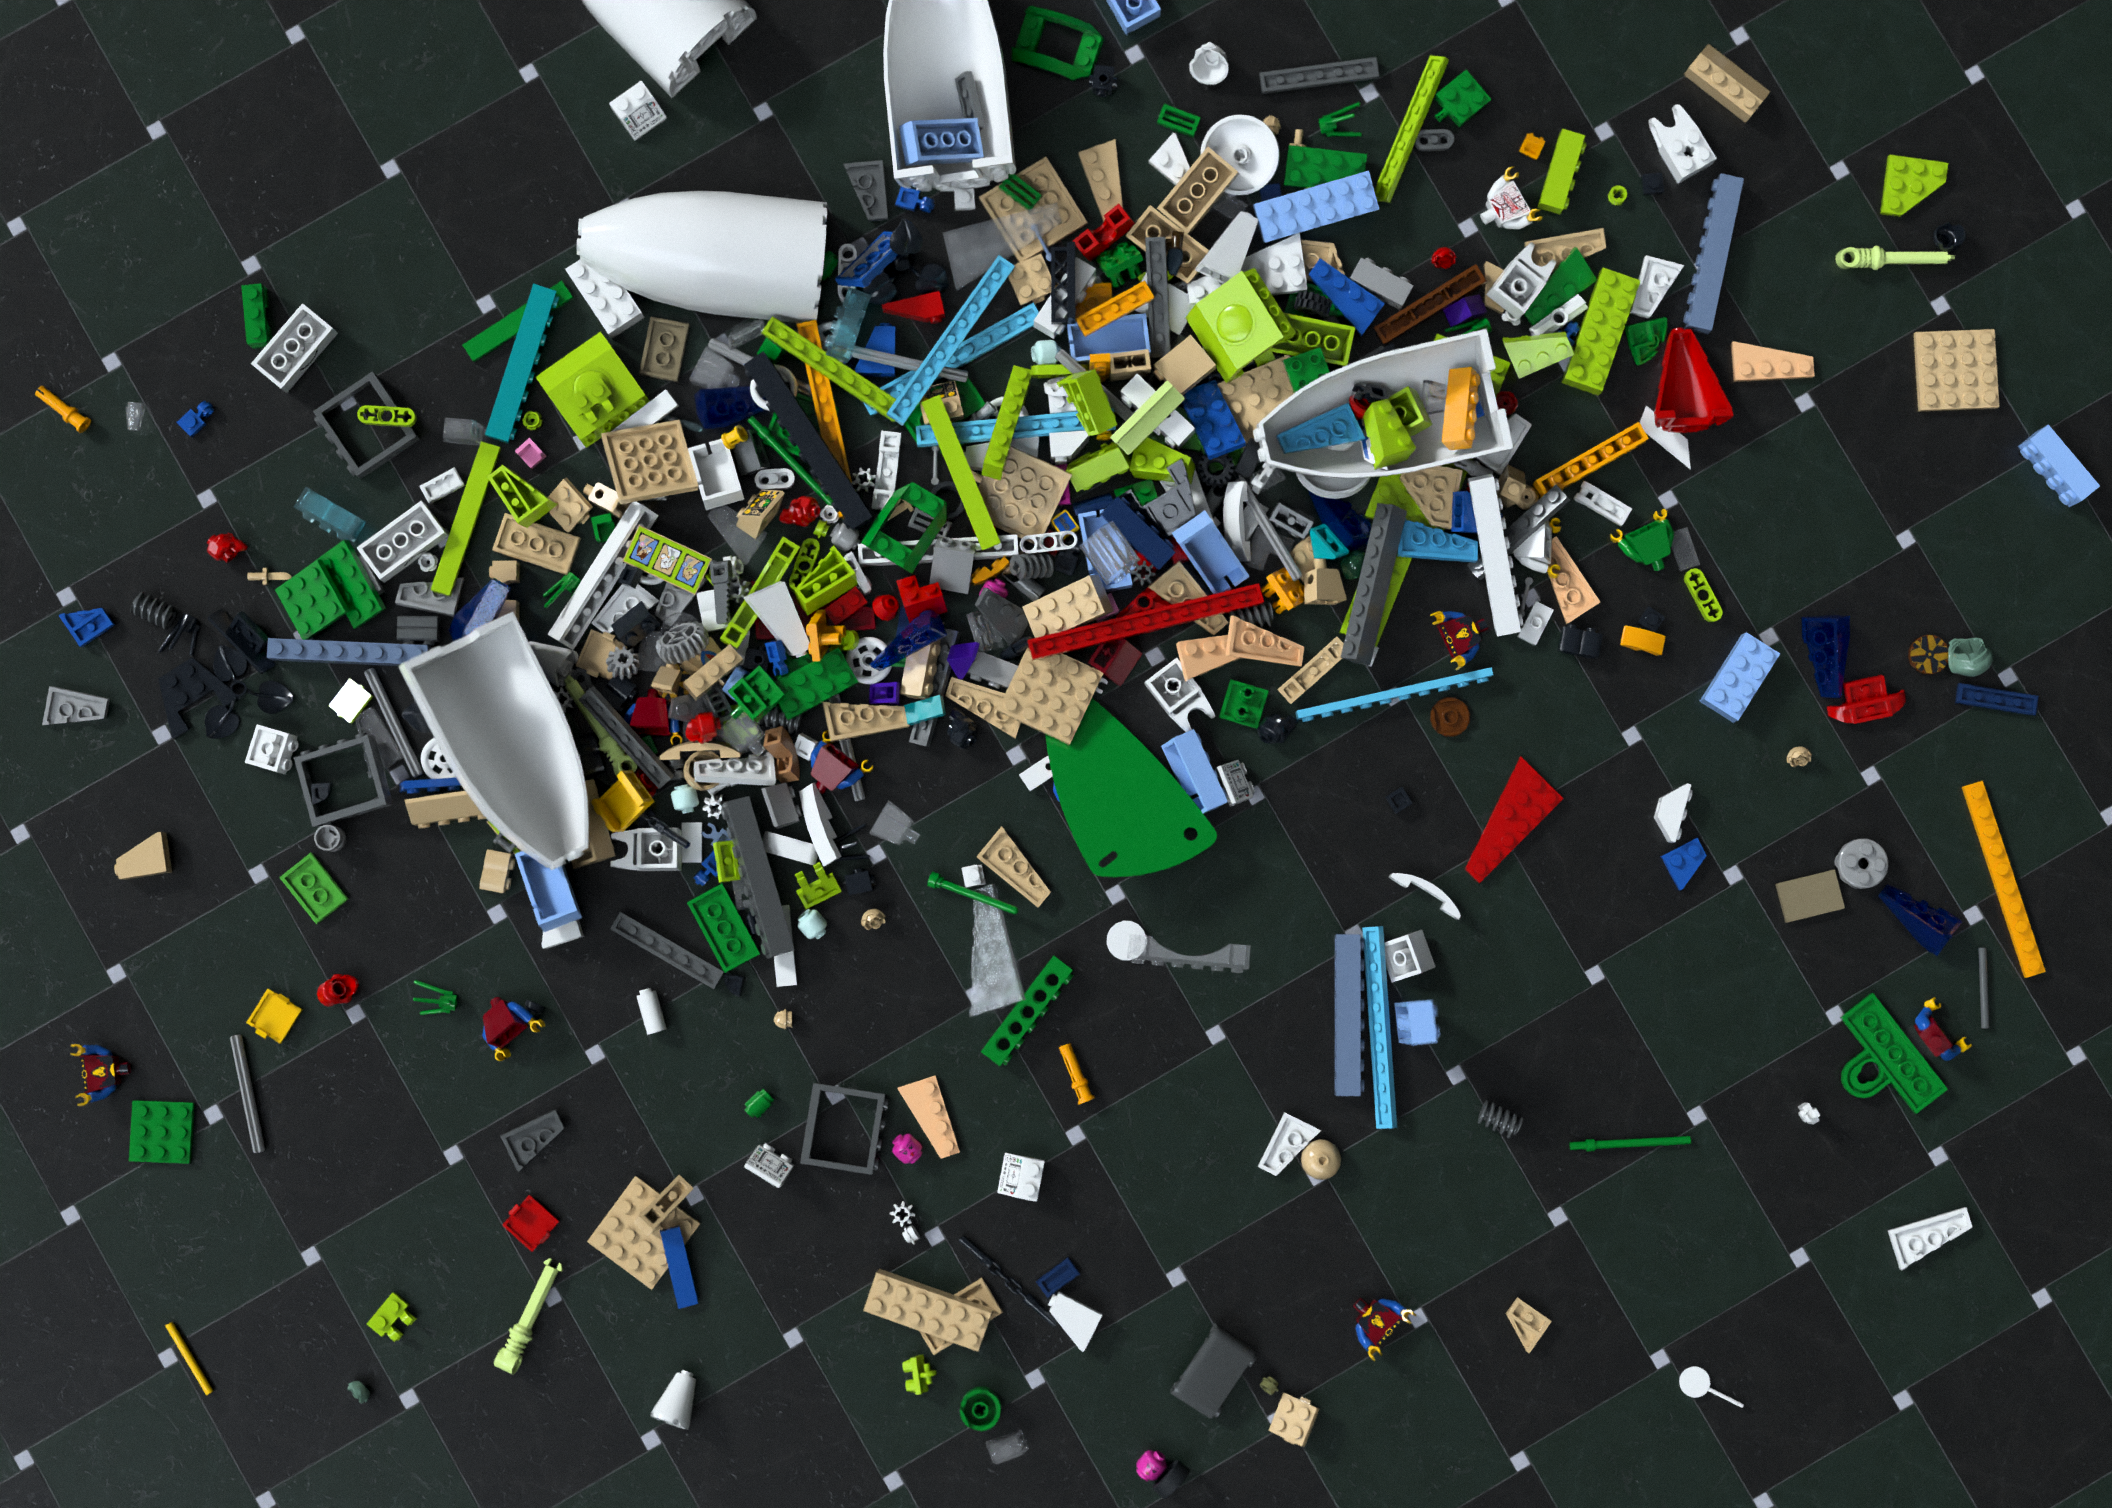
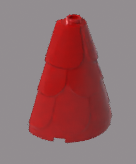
(1688, 388)

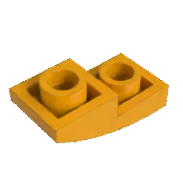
(981, 575)
(1643, 640)

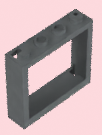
(362, 471)
(384, 796)
(876, 1142)

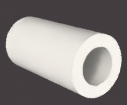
(651, 1011)

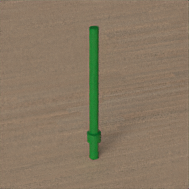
(764, 433)
(1591, 1144)

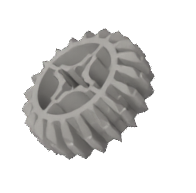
(682, 642)

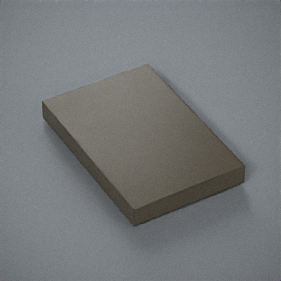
(664, 349)
(1810, 896)

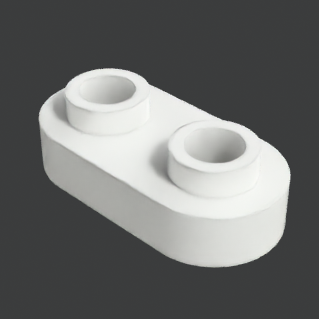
(775, 479)

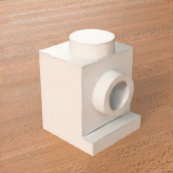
(973, 876)

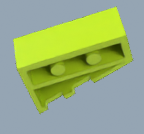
(1537, 352)
(1090, 401)
(1387, 435)
(1152, 459)
(1098, 466)
(520, 497)
(826, 582)

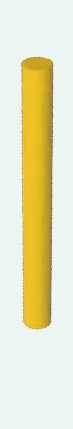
(189, 1358)

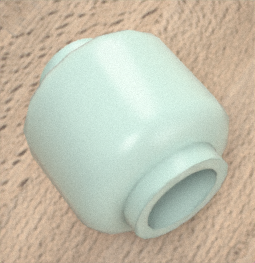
(1044, 352)
(684, 798)
(812, 924)

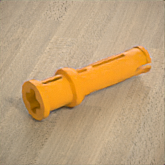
(69, 414)
(1079, 1083)

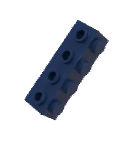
(1138, 533)

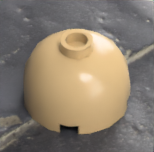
(689, 769)
(1320, 1159)

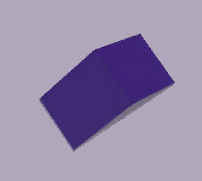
(1465, 310)
(961, 657)
(885, 693)

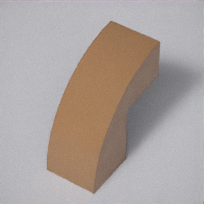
(782, 748)

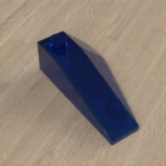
(725, 406)
(1343, 521)
(480, 609)
(917, 635)
(1828, 649)
(1927, 925)

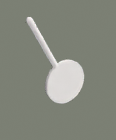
(1696, 1383)

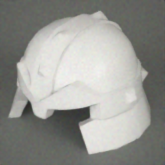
(1209, 64)

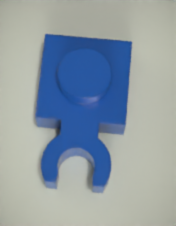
(776, 654)

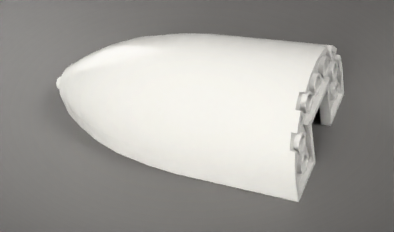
(671, 34)
(923, 54)
(713, 252)
(1394, 372)
(505, 738)

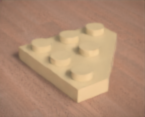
(1433, 492)

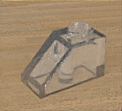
(1434, 396)

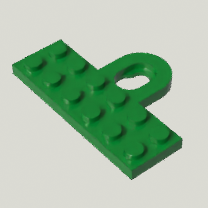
(1892, 1053)

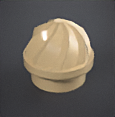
(1273, 124)
(783, 1019)

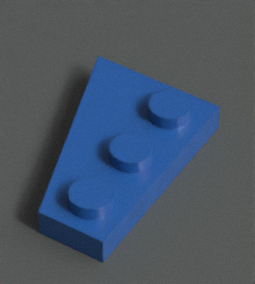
(430, 785)

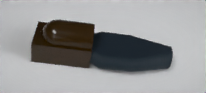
(1175, 253)

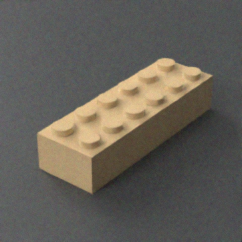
(928, 1309)

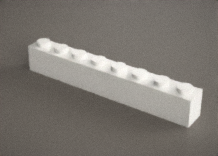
(1007, 548)
(1494, 554)
(600, 577)

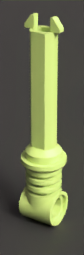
(1877, 258)
(606, 742)
(509, 1357)

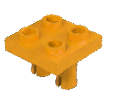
(1289, 591)
(822, 635)

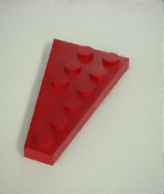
(1518, 811)

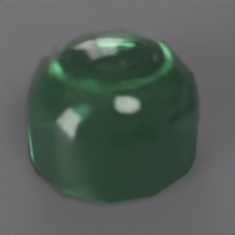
(1352, 564)

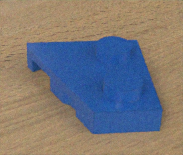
(87, 625)
(1684, 862)

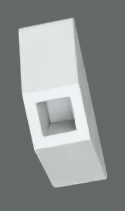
(1672, 811)

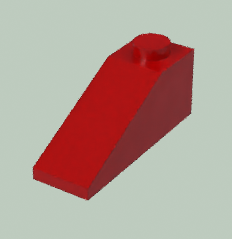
(921, 308)

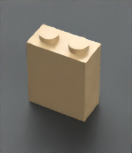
(1128, 364)
(1184, 365)

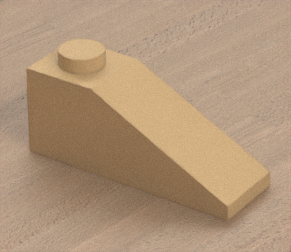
(667, 679)
(663, 1205)

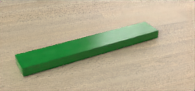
(507, 328)

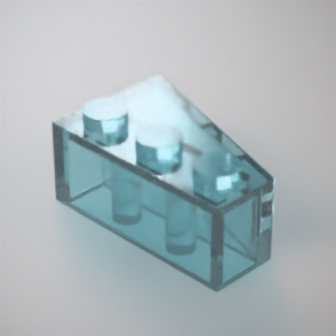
(848, 324)
(329, 515)

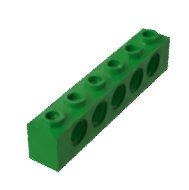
(992, 1049)

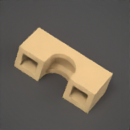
(507, 573)
(712, 671)

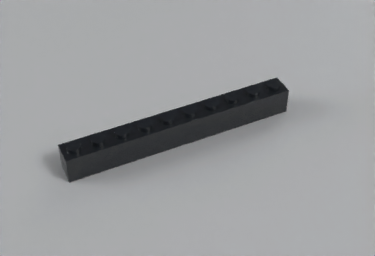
(809, 441)

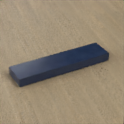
(1996, 699)

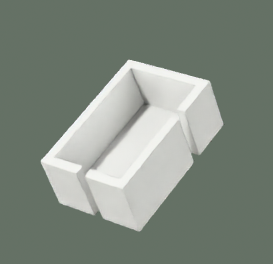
(715, 474)

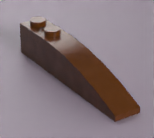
(1431, 304)

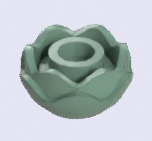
(359, 1391)

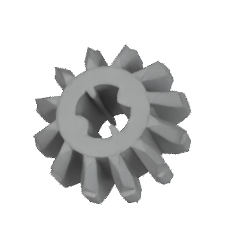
(630, 660)

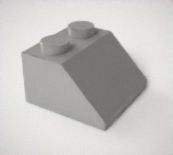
(781, 805)

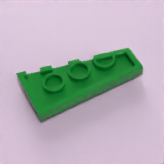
(1564, 284)

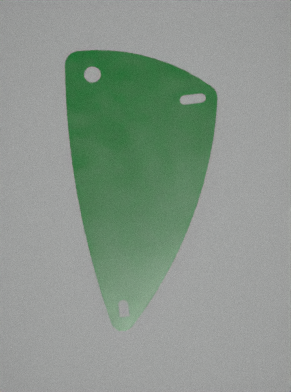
(1123, 800)

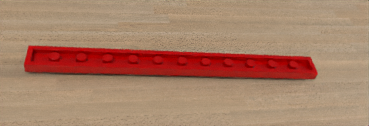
(1145, 621)

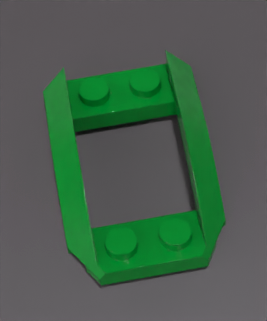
(1030, 35)
(892, 549)

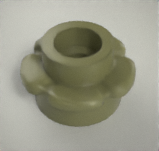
(1269, 1385)

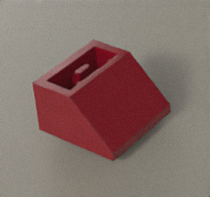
(1115, 660)

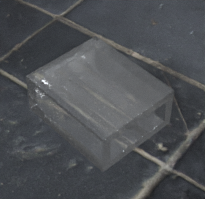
(1110, 553)

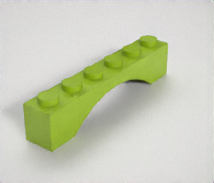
(1006, 422)
(771, 574)

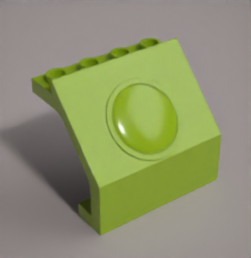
(1239, 323)
(581, 368)

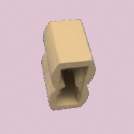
(496, 871)

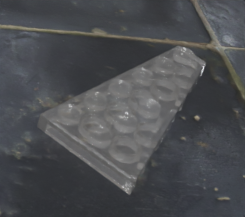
(977, 246)
(993, 962)

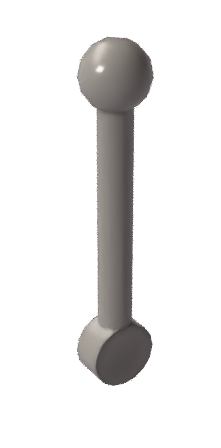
(935, 481)
(1528, 581)

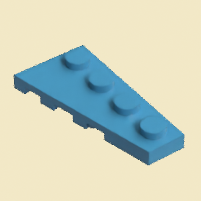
(1326, 430)
(1432, 543)

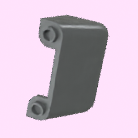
(1213, 1372)

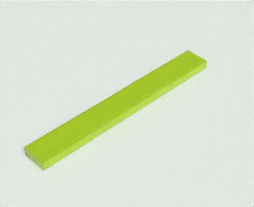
(1410, 128)
(828, 366)
(961, 472)
(465, 519)

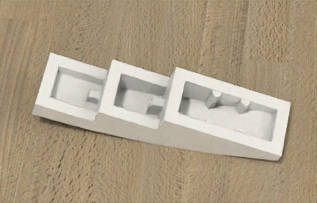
(817, 821)

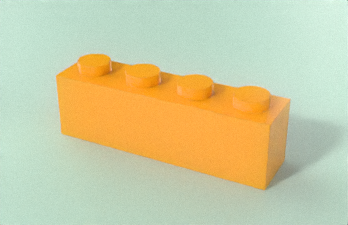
(1460, 408)

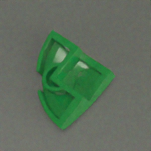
(1645, 338)

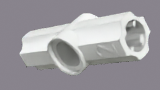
(1568, 311)

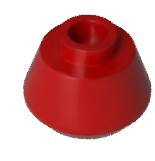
(1358, 407)
(885, 607)

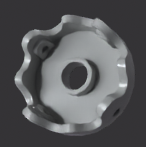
(1848, 866)

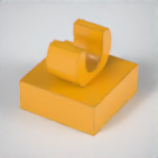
(1532, 146)

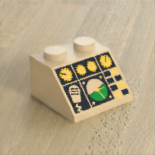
(950, 398)
(759, 512)

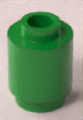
(829, 265)
(758, 1103)

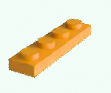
(1114, 308)
(1101, 364)

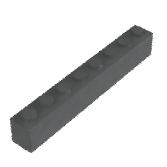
(1373, 584)
(757, 877)

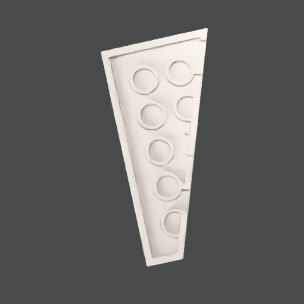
(1278, 266)

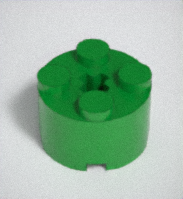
(976, 1419)

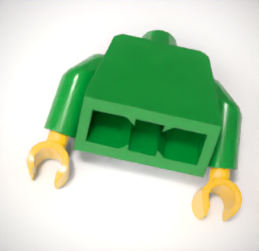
(1649, 542)

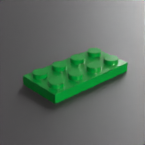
(1315, 166)
(970, 403)
(353, 583)
(815, 683)
(723, 928)

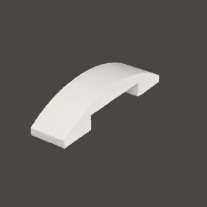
(887, 468)
(1234, 519)
(1447, 907)

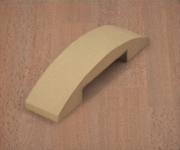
(1312, 671)
(675, 752)

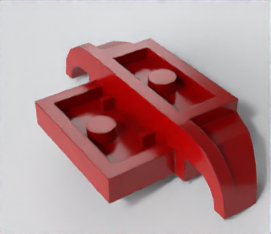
(1867, 701)

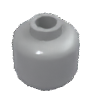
(844, 538)

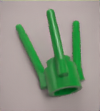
(1328, 122)
(1476, 325)
(567, 582)
(447, 1002)

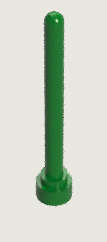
(936, 881)

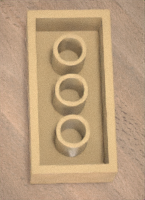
(1198, 190)
(1068, 607)

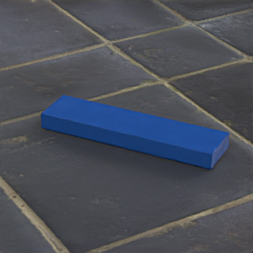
(678, 1267)

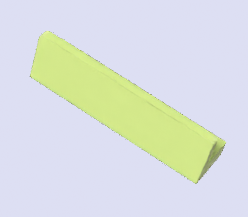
(1147, 417)

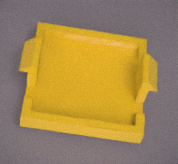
(274, 1016)

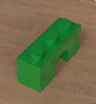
(256, 326)

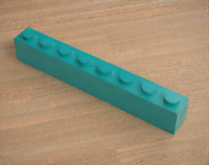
(520, 364)

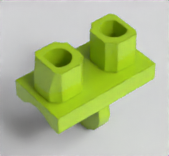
(921, 1374)

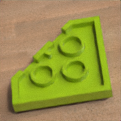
(1910, 182)

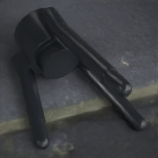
(184, 624)
(840, 848)

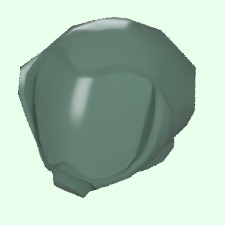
(1969, 657)

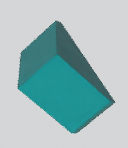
(1326, 544)

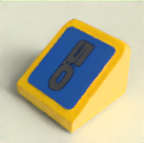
(1064, 522)

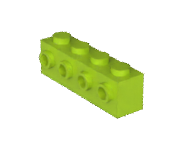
(1561, 171)

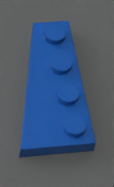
(1347, 296)

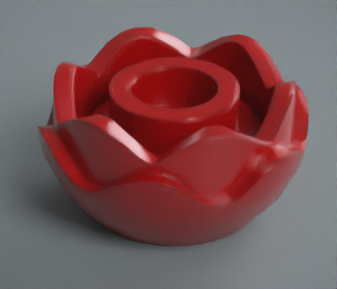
(1443, 257)
(1510, 399)

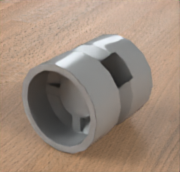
(330, 838)

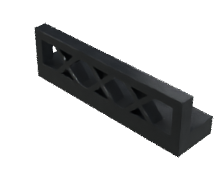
(1070, 280)

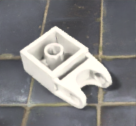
(1680, 139)
(1523, 275)
(1183, 700)
(642, 851)

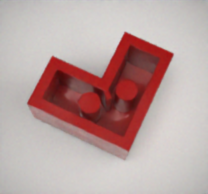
(920, 599)

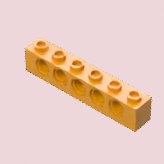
(1592, 459)

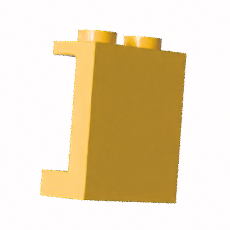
(623, 802)

